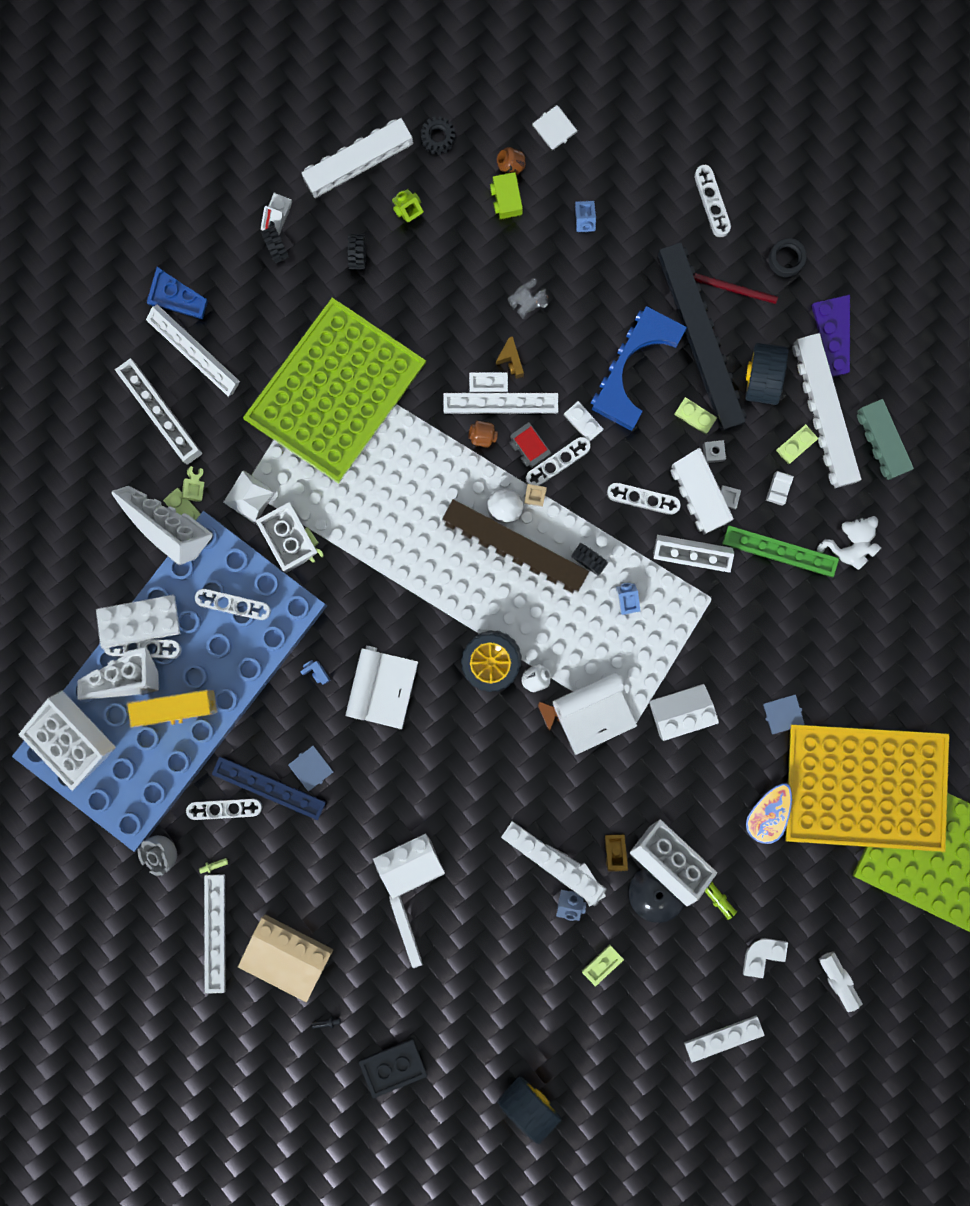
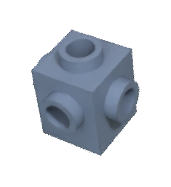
(570, 905)

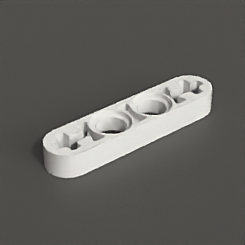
(711, 201)
(556, 460)
(642, 502)
(232, 606)
(144, 644)
(224, 809)
(406, 931)

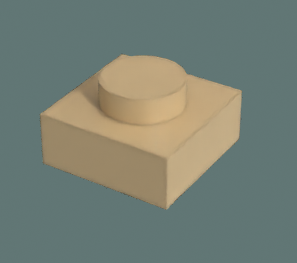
(535, 495)

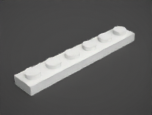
(192, 350)
(500, 402)
(553, 863)
(214, 933)

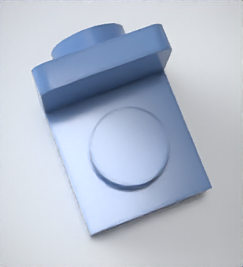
(585, 216)
(628, 598)
(319, 673)

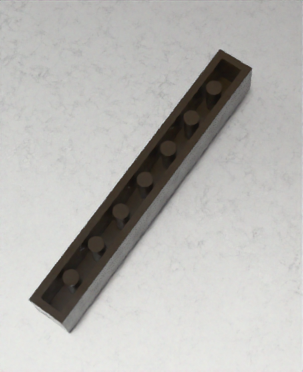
(515, 546)

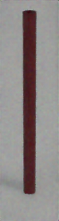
(735, 288)

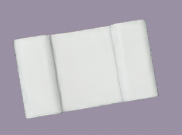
(779, 488)

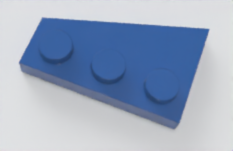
(175, 296)

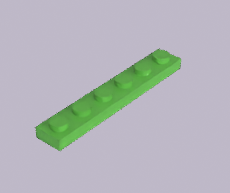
(780, 551)

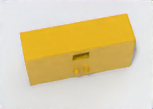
(172, 708)

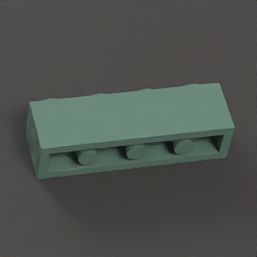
(884, 439)

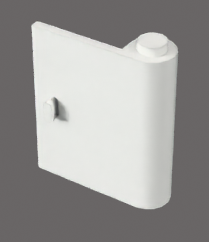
(378, 686)
(592, 710)

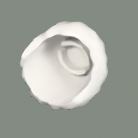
(505, 506)

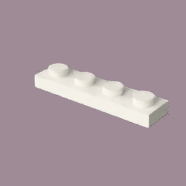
(724, 1038)

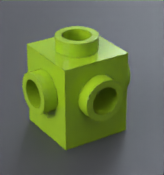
(407, 205)

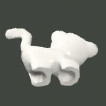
(860, 533)

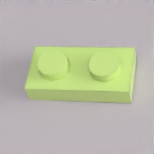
(695, 416)
(797, 444)
(181, 505)
(602, 965)

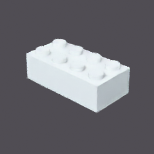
(673, 862)

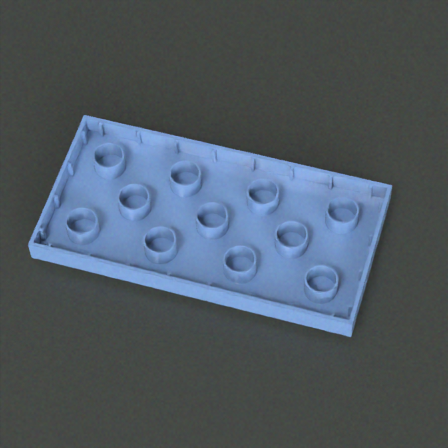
(218, 653)

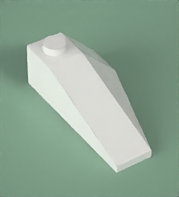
(126, 676)

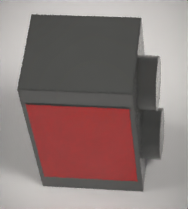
(529, 445)

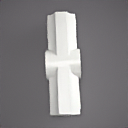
(840, 981)

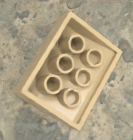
(285, 958)

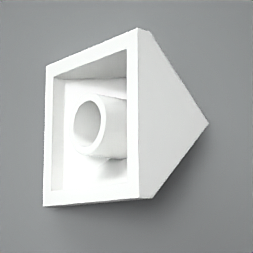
(249, 497)

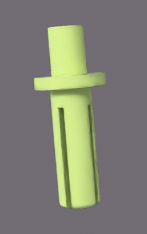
(214, 865)

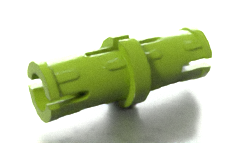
(719, 900)

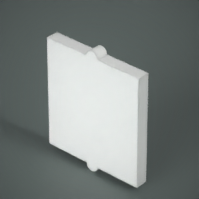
(554, 127)

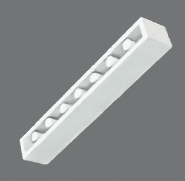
(826, 410)

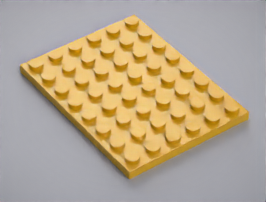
(868, 787)

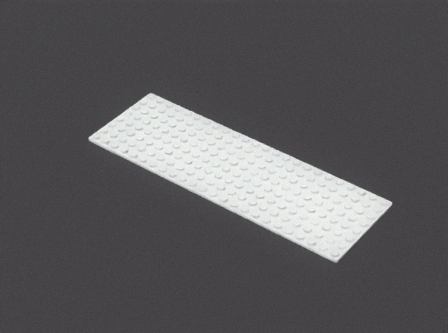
(392, 517)

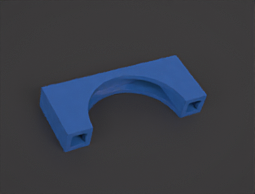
(650, 329)

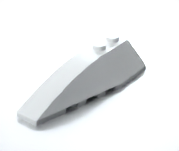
(172, 533)

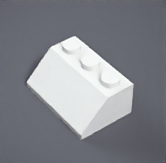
(286, 537)
(683, 712)
(409, 866)

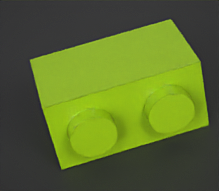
(507, 195)

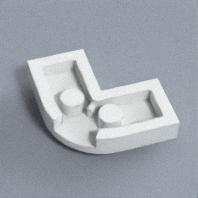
(759, 952)

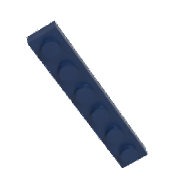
(268, 788)

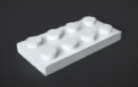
(138, 621)

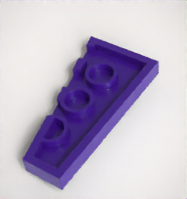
(834, 328)

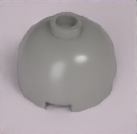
(158, 854)

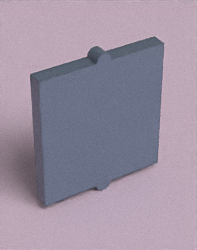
(783, 714)
(310, 768)

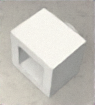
(709, 456)

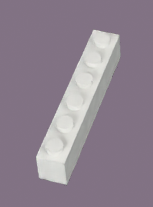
(357, 157)
(158, 411)

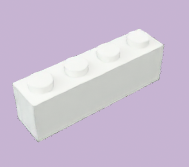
(693, 553)

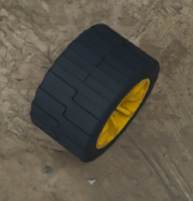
(766, 373)
(491, 661)
(529, 1110)

